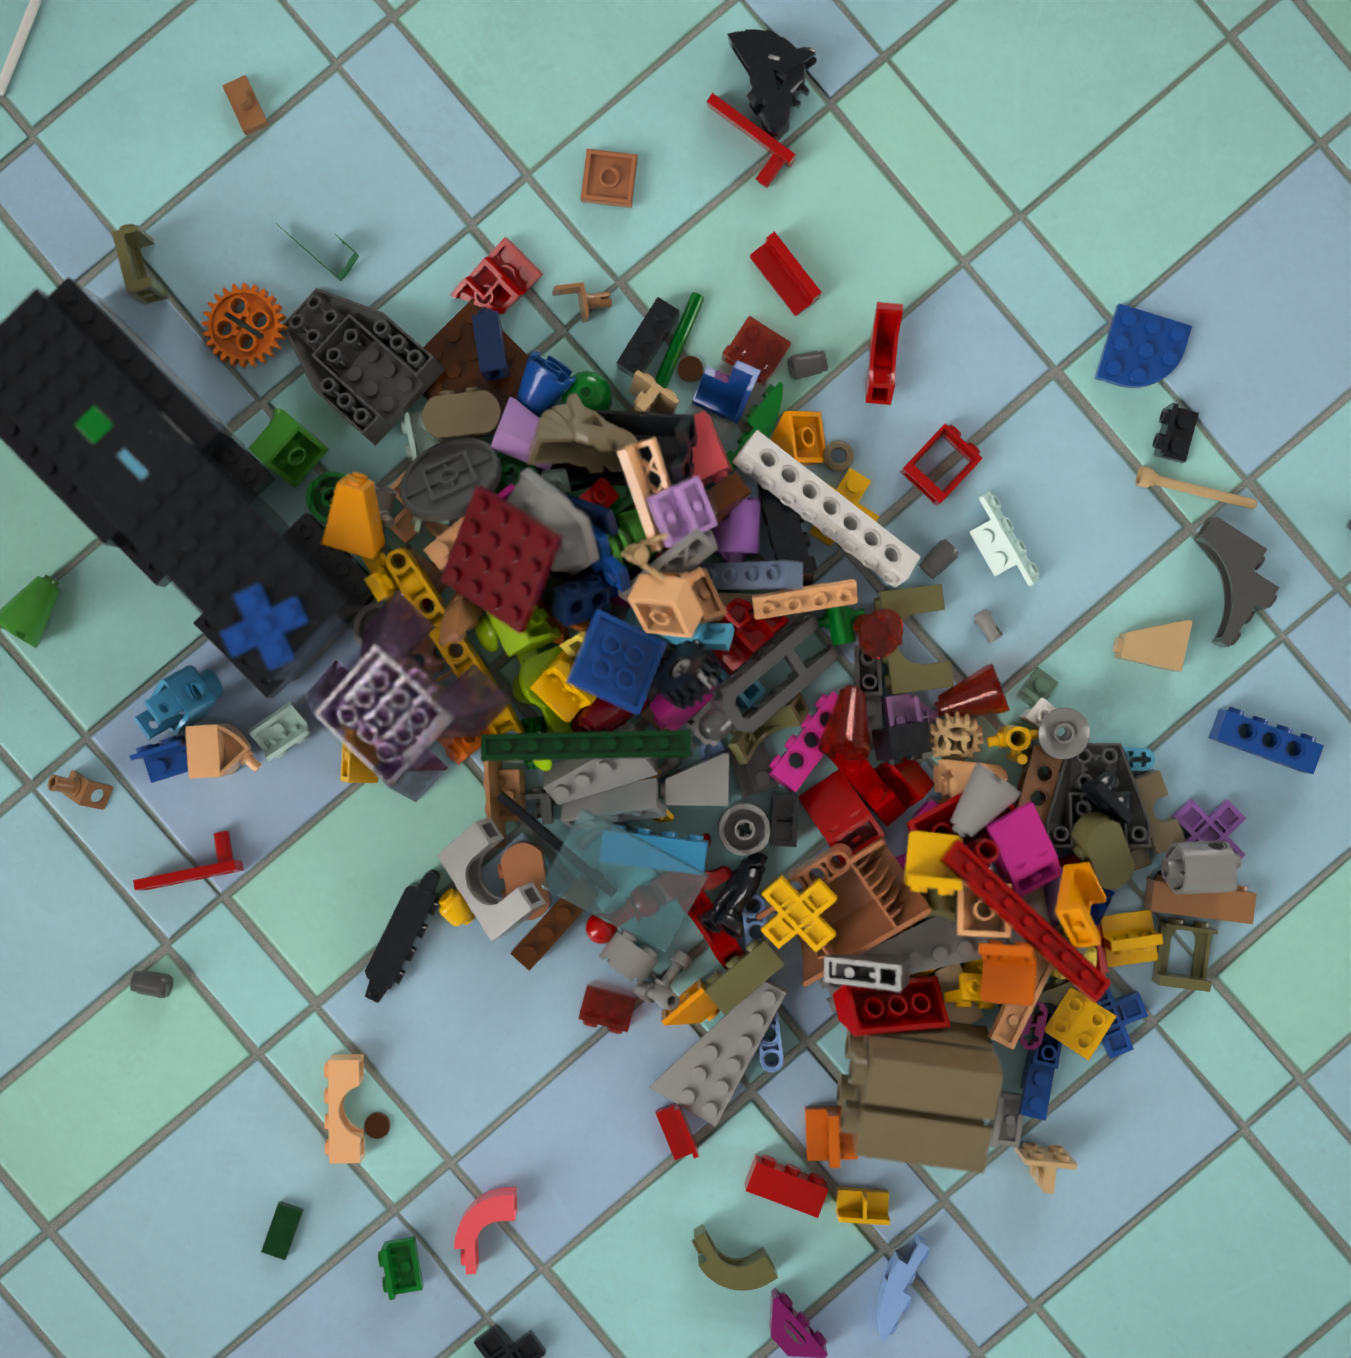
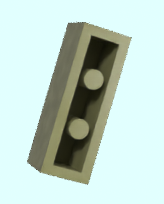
(743, 974)

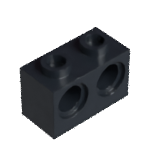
(784, 819)

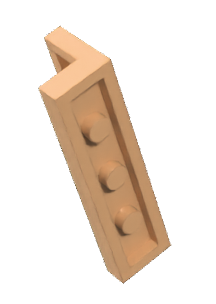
(640, 485)
(1013, 1018)

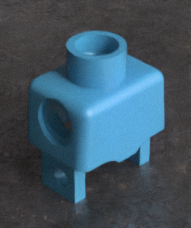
(179, 692)

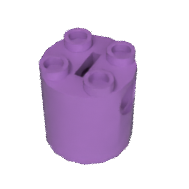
(739, 532)

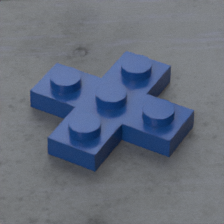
(607, 566)
(264, 627)
(1128, 1010)

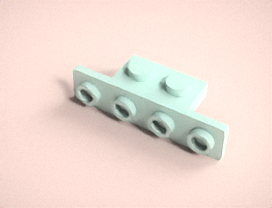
(1000, 544)

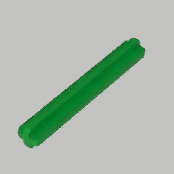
(679, 339)

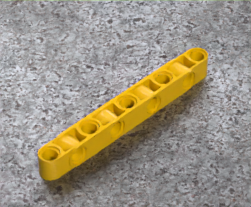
(416, 587)

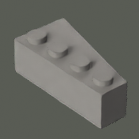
(581, 778)

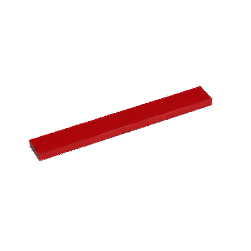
(1025, 921)

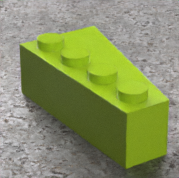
(536, 636)

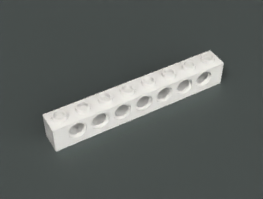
(812, 497)

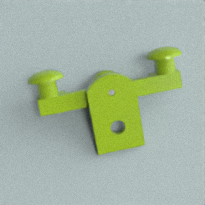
(531, 668)

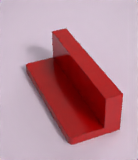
(785, 274)

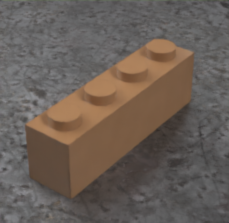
(1227, 906)

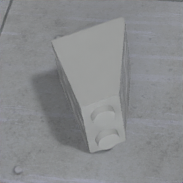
(699, 783)

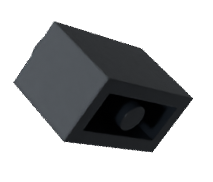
(902, 741)

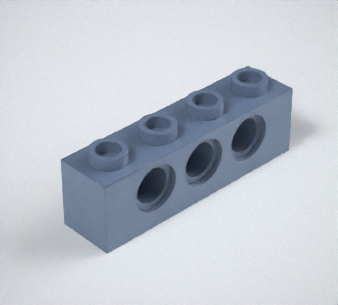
(756, 575)

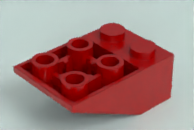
(840, 814)

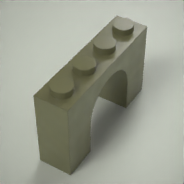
(903, 674)

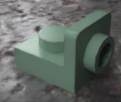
(1037, 686)

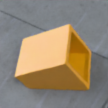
(355, 518)

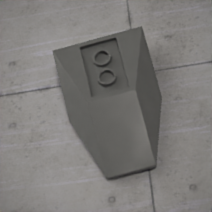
(360, 361)

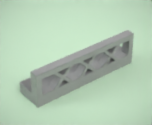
(682, 556)

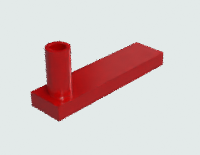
(780, 154)
(225, 866)

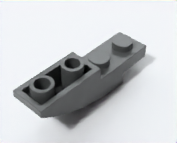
(868, 677)

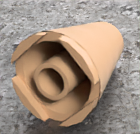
(952, 776)

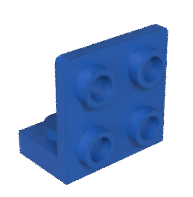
(164, 760)

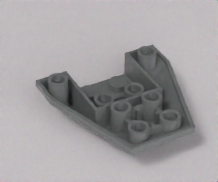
(1071, 803)

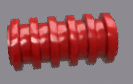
(986, 851)

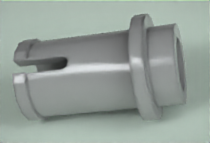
(987, 625)

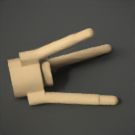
(639, 554)

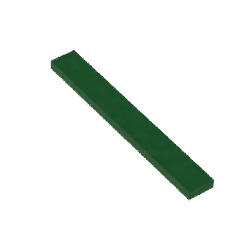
(586, 745)

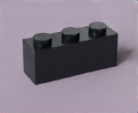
(648, 338)

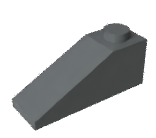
(868, 971)

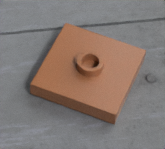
(609, 178)

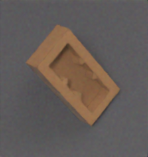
(245, 105)

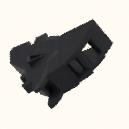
(769, 60)

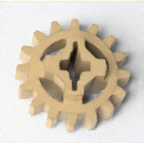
(955, 737)

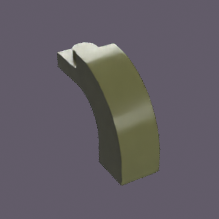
(790, 715)
(729, 1272)

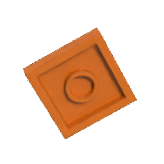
(824, 1136)

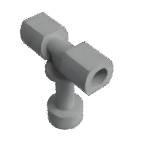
(660, 990)

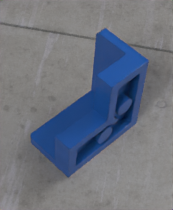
(726, 394)

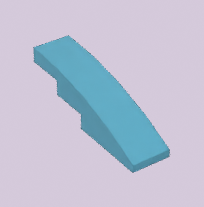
(713, 635)

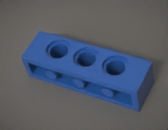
(1305, 753)

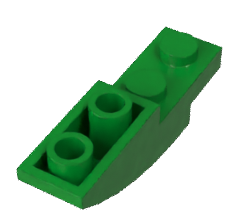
(761, 418)

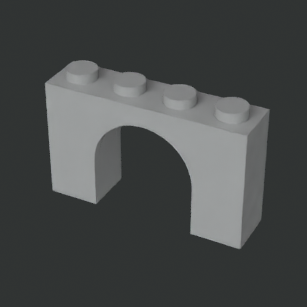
(463, 863)

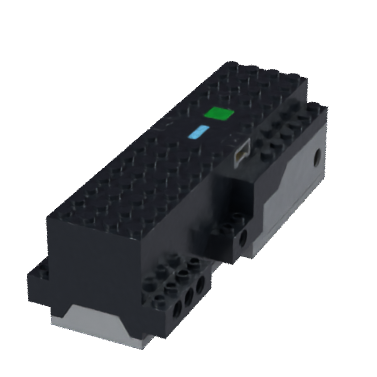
(163, 476)

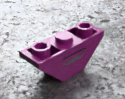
(792, 1329)

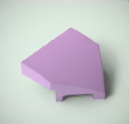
(905, 709)

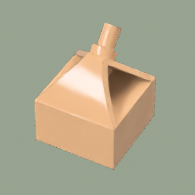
(667, 604)
(217, 750)

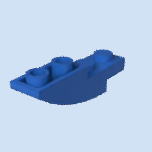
(1038, 1076)

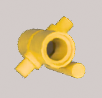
(1022, 741)

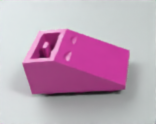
(1025, 850)

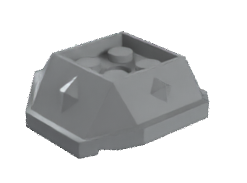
(555, 511)

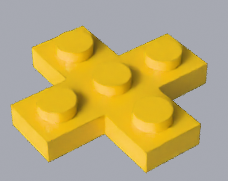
(852, 488)
(381, 580)
(798, 913)

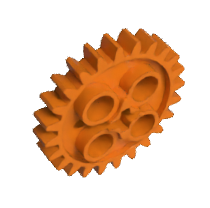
(256, 306)

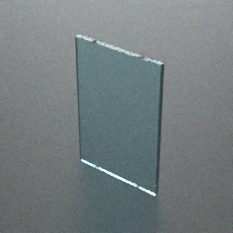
(624, 880)

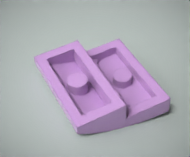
(681, 510)

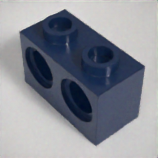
(579, 599)

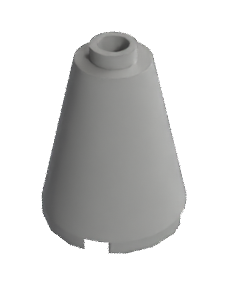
(982, 801)

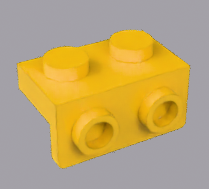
(968, 992)

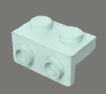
(281, 731)

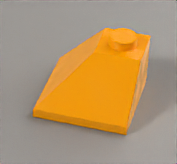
(801, 436)
(692, 1008)

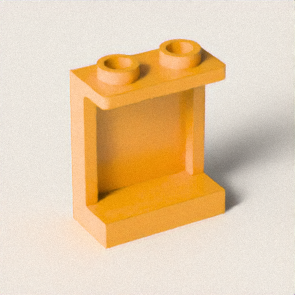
(1076, 894)

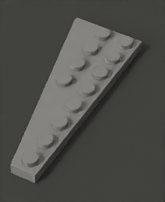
(936, 940)

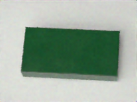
(282, 1230)

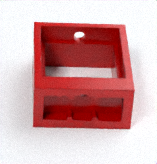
(923, 483)

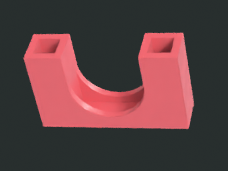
(709, 455)

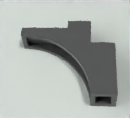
(1243, 588)

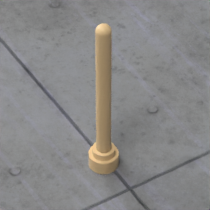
(1147, 477)

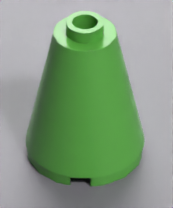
(30, 610)

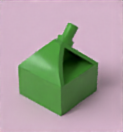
(288, 448)

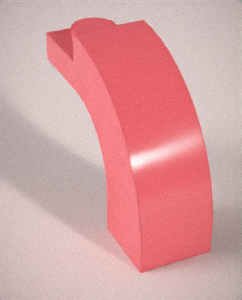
(490, 1207)

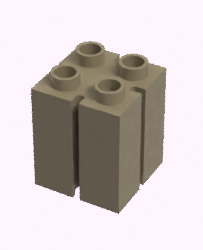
(922, 1096)

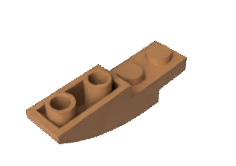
(458, 617)

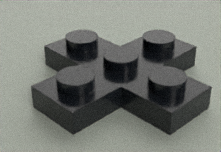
(495, 1345)

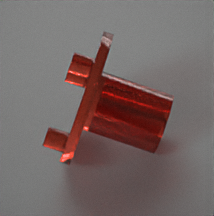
(879, 632)

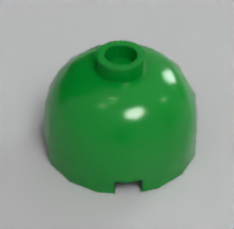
(592, 391)

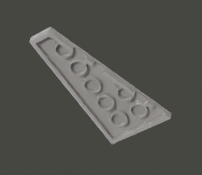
(716, 1063)

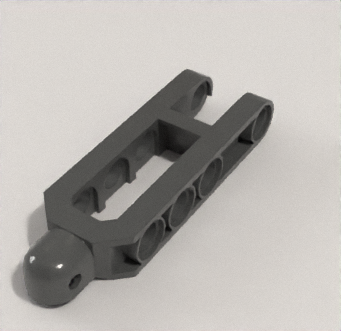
(724, 713)

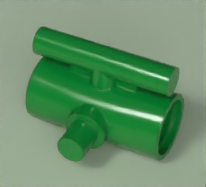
(840, 623)

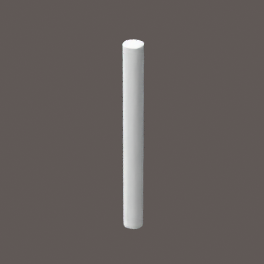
(18, 44)

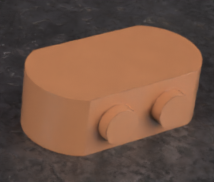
(524, 864)

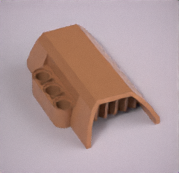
(868, 905)

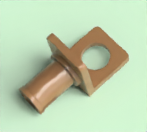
(586, 301)
(80, 789)

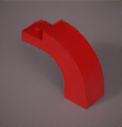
(721, 944)

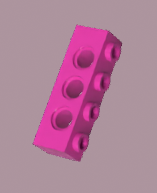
(781, 770)

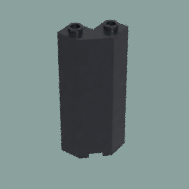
(674, 436)

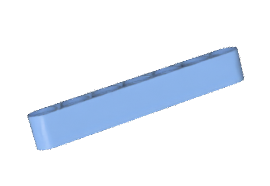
(771, 1044)

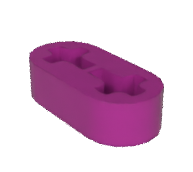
(1038, 1028)

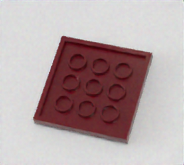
(501, 558)

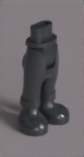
(735, 897)

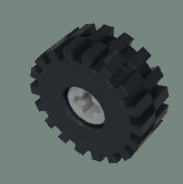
(687, 674)

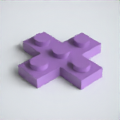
(1210, 827)

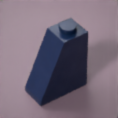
(490, 345)

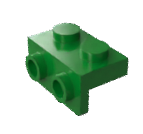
(400, 1267)

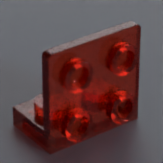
(758, 348)

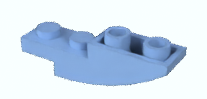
(893, 1294)

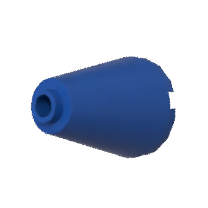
(543, 383)

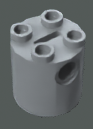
(1201, 867)

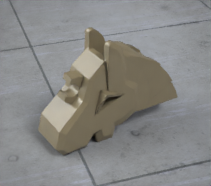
(578, 437)

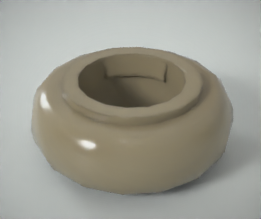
(838, 467)

